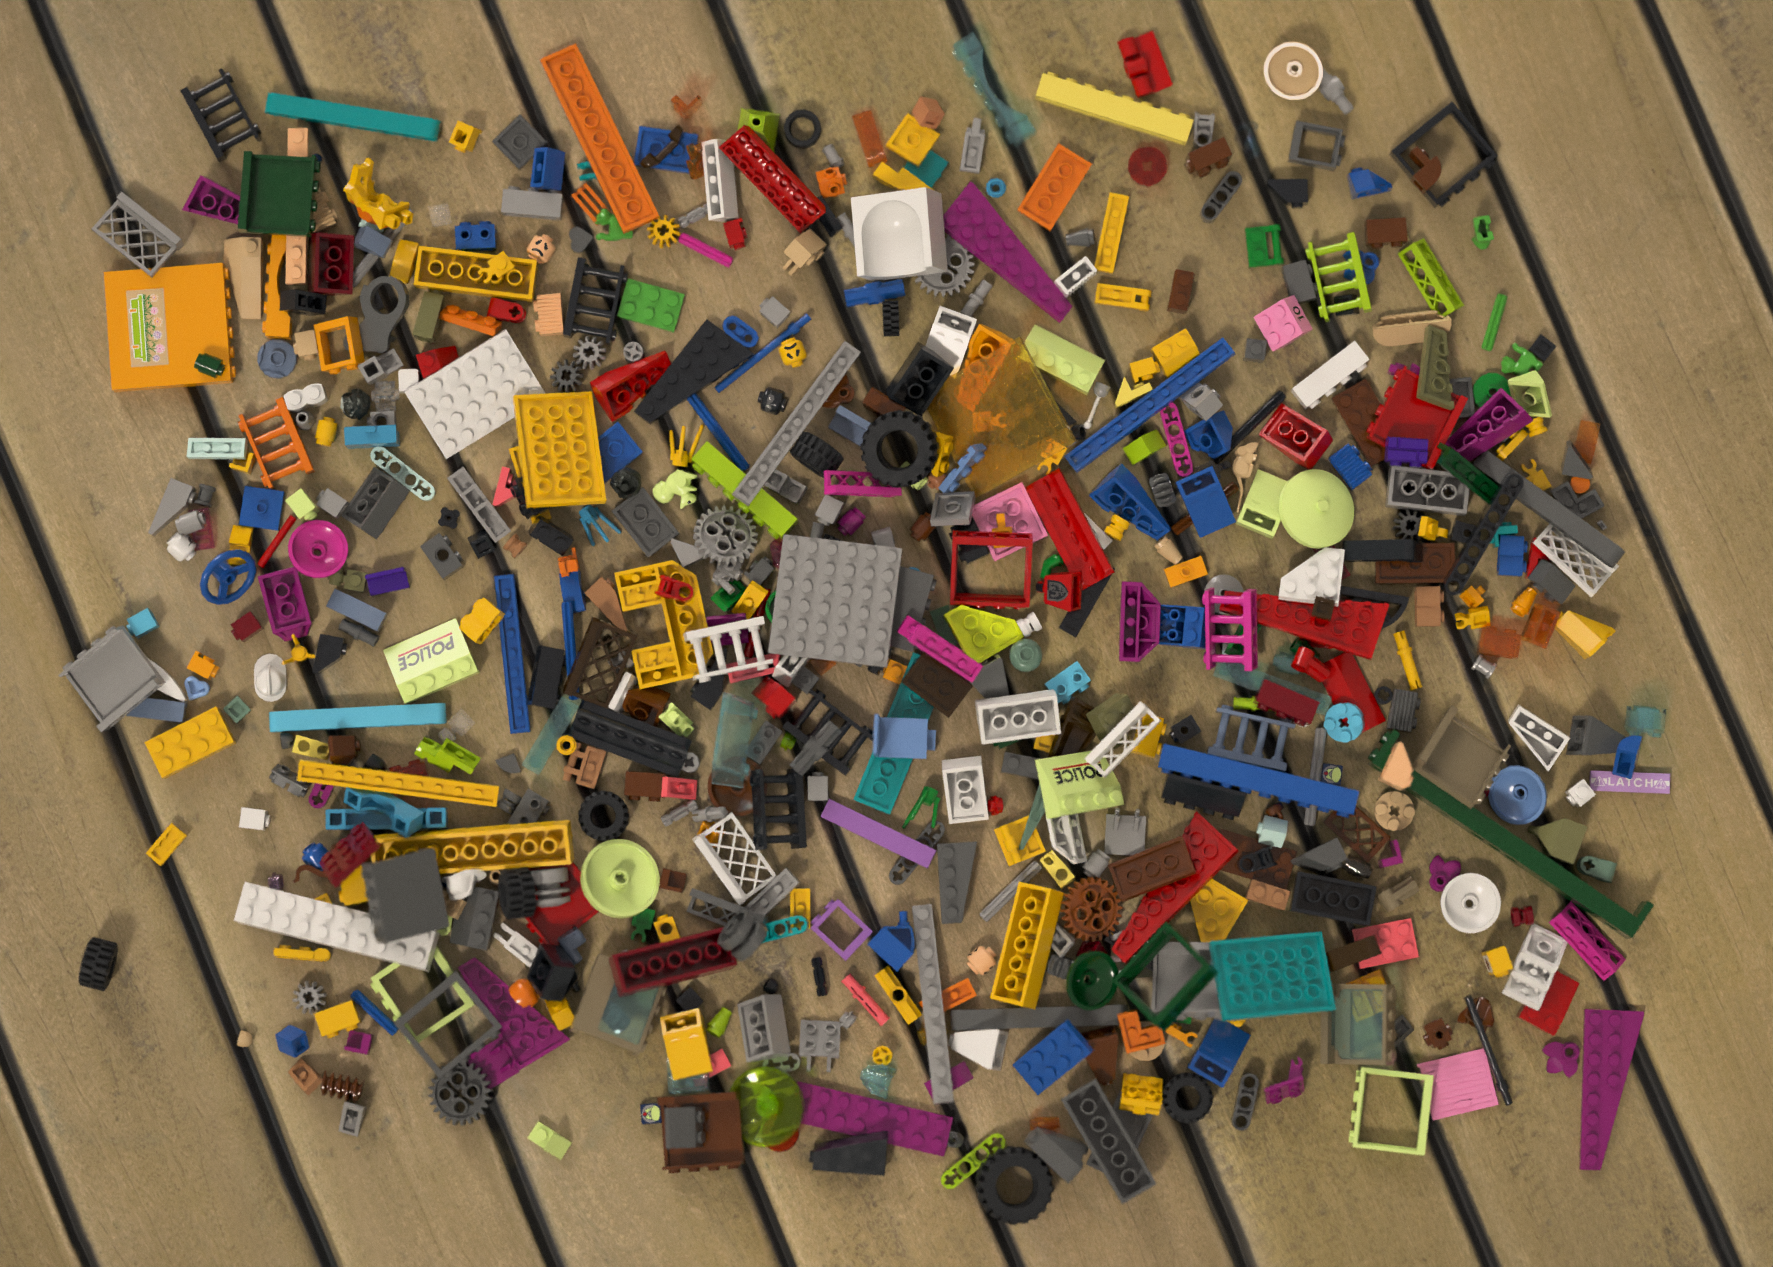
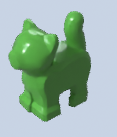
(615, 232)
(1482, 232)
(1522, 366)

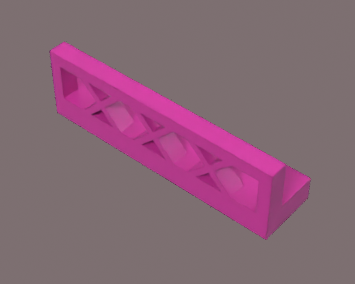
(858, 488)
(1585, 943)

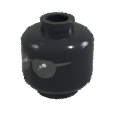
(772, 400)

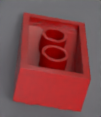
(1296, 436)
(1553, 1007)

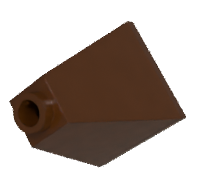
(1104, 1054)

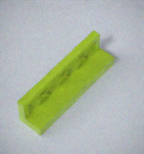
(1433, 271)

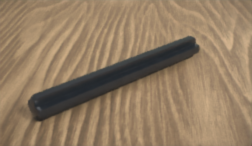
(1253, 422)

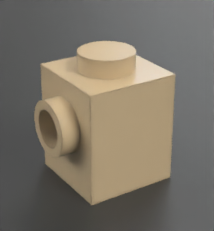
(306, 345)

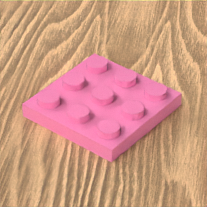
(1018, 513)

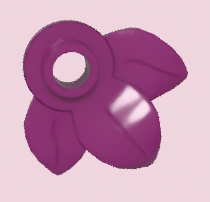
(1443, 871)
(1559, 1060)

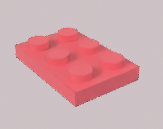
(1394, 939)

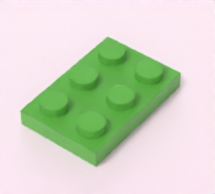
(650, 305)

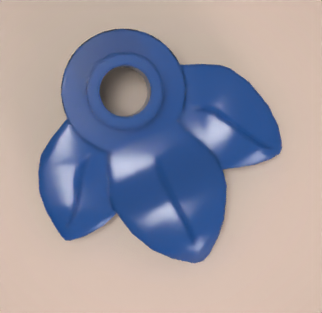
(1368, 270)

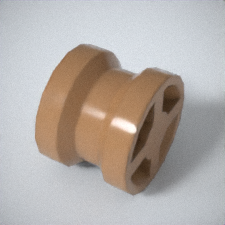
(515, 546)

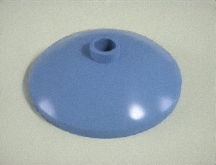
(1508, 801)

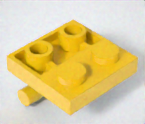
(1009, 838)
(1141, 1094)

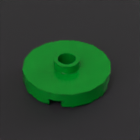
(1485, 383)

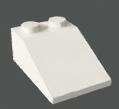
(965, 789)

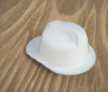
(270, 677)
(462, 883)

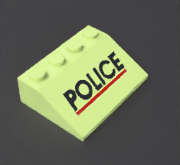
(430, 661)
(1075, 786)

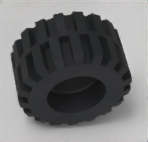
(816, 454)
(591, 803)
(517, 893)
(98, 964)
(1205, 1097)

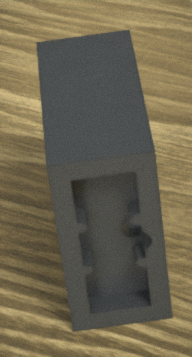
(1325, 130)

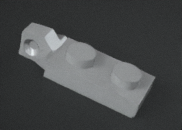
(973, 148)

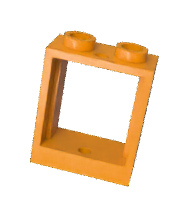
(354, 343)

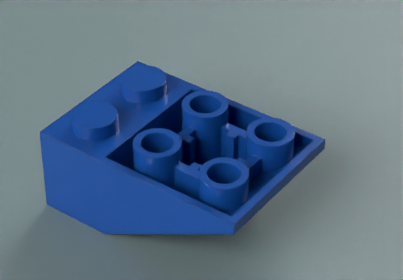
(1205, 501)
(1182, 626)
(1219, 1052)

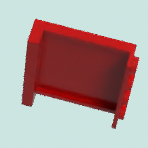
(1410, 417)
(557, 920)

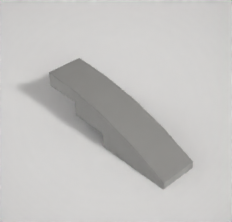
(479, 504)

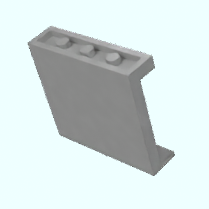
(113, 676)
(1172, 970)

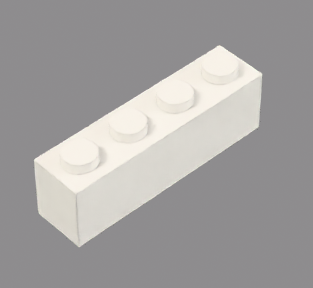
(719, 182)
(1330, 375)

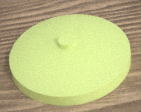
(1316, 508)
(620, 878)

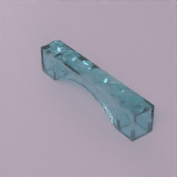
(1015, 123)

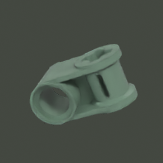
(1600, 868)

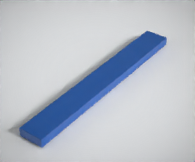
(512, 654)

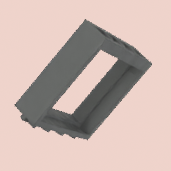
(463, 1056)

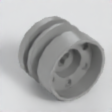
(549, 886)

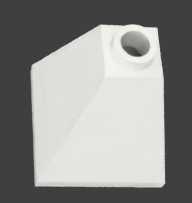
(981, 1046)

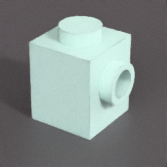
(1272, 831)

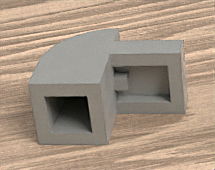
(379, 368)

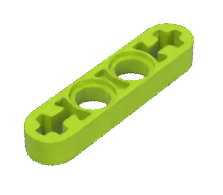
(970, 1157)

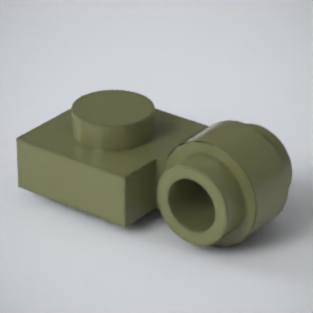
(353, 580)

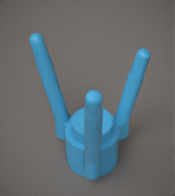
(589, 515)

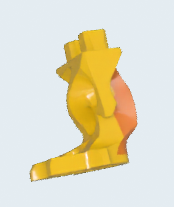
(371, 206)

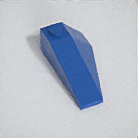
(1127, 498)

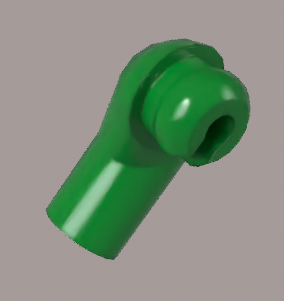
(1050, 563)

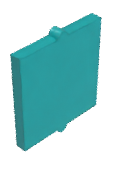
(930, 168)

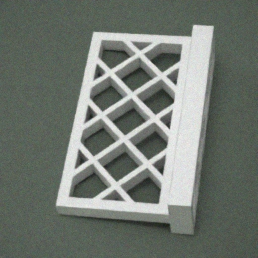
(1566, 565)
(720, 868)

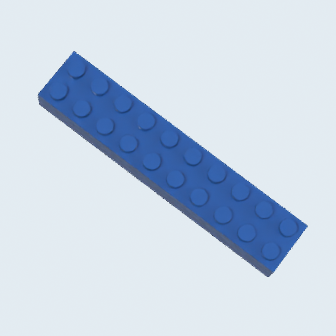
(1258, 779)

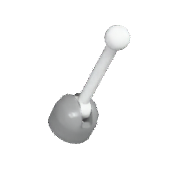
(1100, 390)

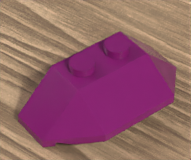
(1137, 622)

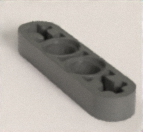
(896, 868)

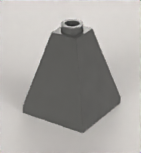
(991, 679)
(1592, 737)

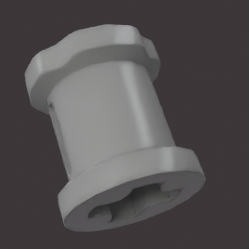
(1484, 666)

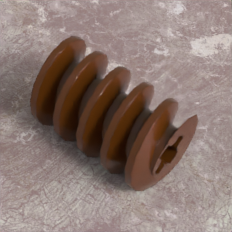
(341, 1087)

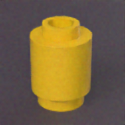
(326, 431)

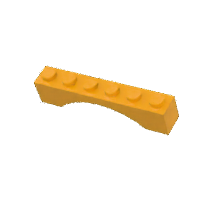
(277, 323)

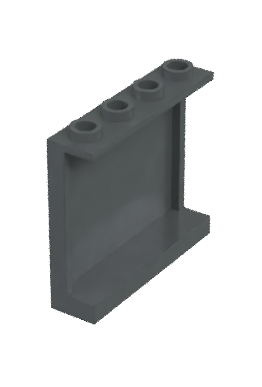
(912, 601)
(405, 896)

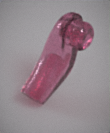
(775, 548)

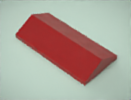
(1349, 685)

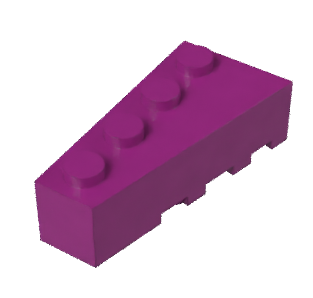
(213, 201)

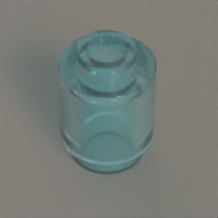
(1283, 663)

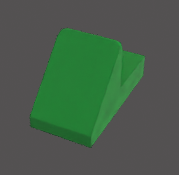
(727, 601)

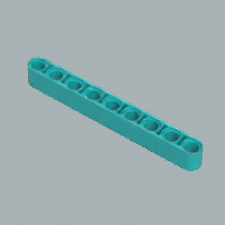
(352, 117)

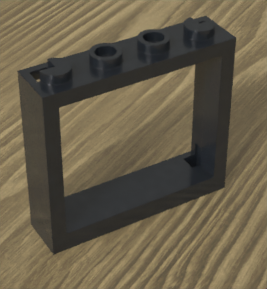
(1478, 140)

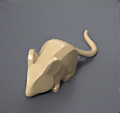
(1243, 466)

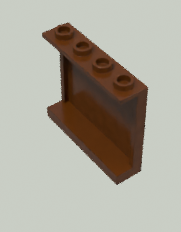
(722, 1133)

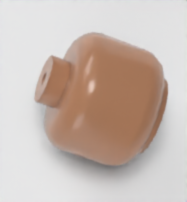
(935, 482)

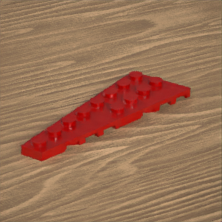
(1351, 629)
(1209, 854)

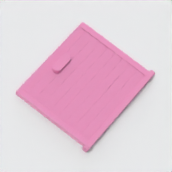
(1460, 1084)

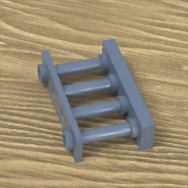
(1237, 753)

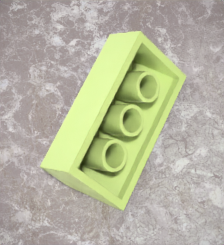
(1063, 359)

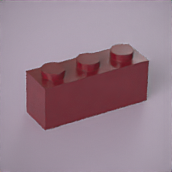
(1286, 703)

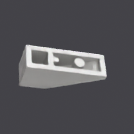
(174, 502)

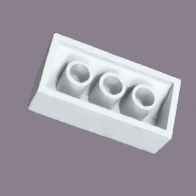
(1018, 716)

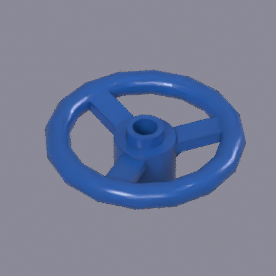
(226, 575)

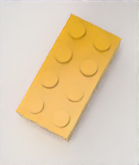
(190, 742)

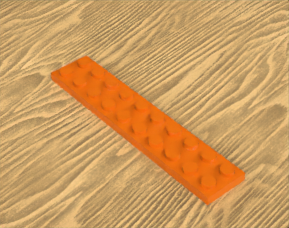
(599, 138)

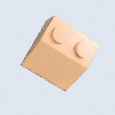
(1397, 769)

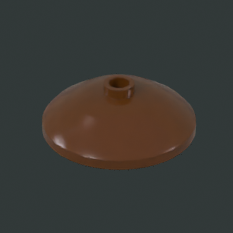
(735, 801)

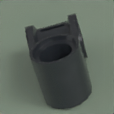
(1260, 860)

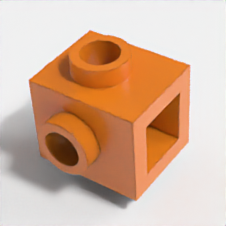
(831, 182)

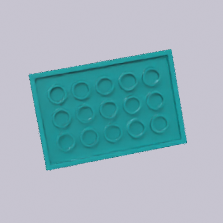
(1272, 976)

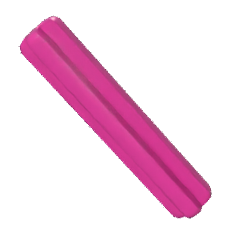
(705, 250)

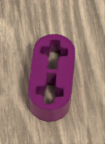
(325, 796)

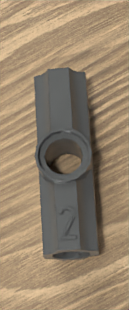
(815, 748)

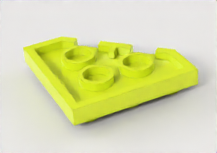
(981, 632)

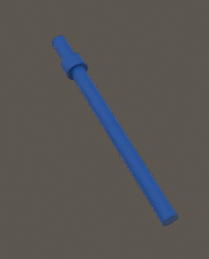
(793, 329)

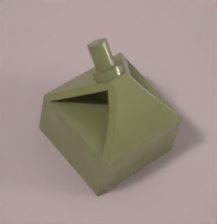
(1560, 839)

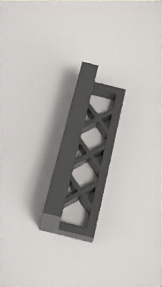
(717, 902)

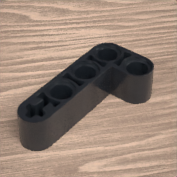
(1383, 550)

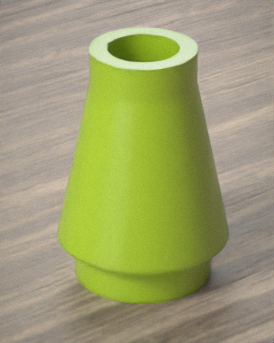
(719, 1023)

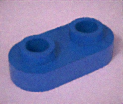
(740, 332)

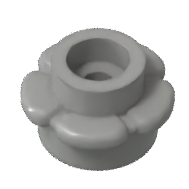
(847, 1020)

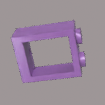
(830, 907)

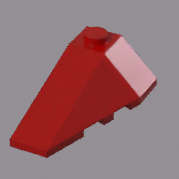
(436, 359)
(625, 385)

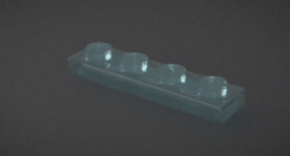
(549, 735)

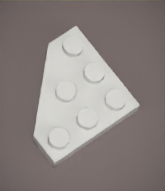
(1315, 577)

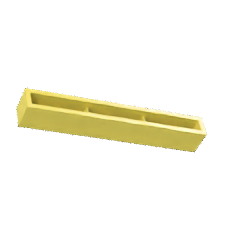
(1114, 109)

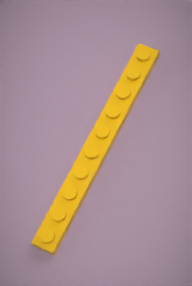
(397, 783)

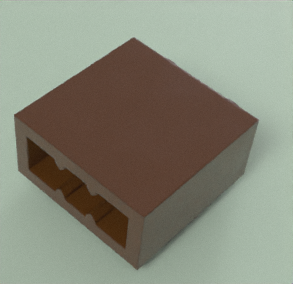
(1208, 157)

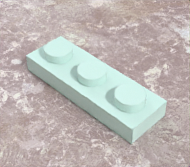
(217, 448)

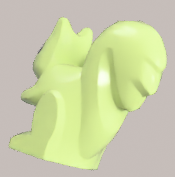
(676, 483)

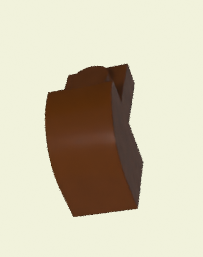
(1429, 170)

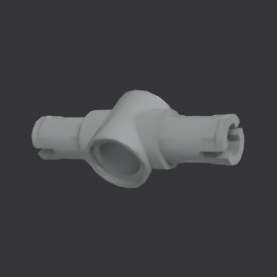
(1333, 90)

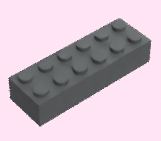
(1108, 1141)

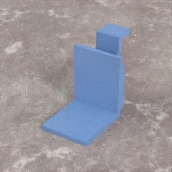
(902, 738)

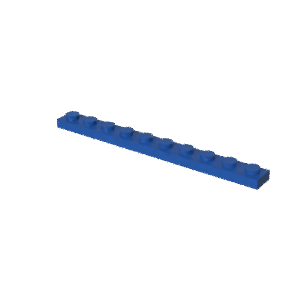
(1149, 405)

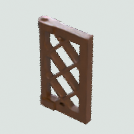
(1355, 846)

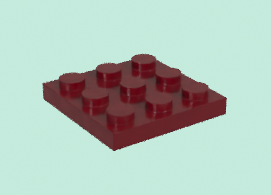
(349, 854)

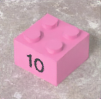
(1283, 323)

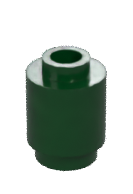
(209, 365)

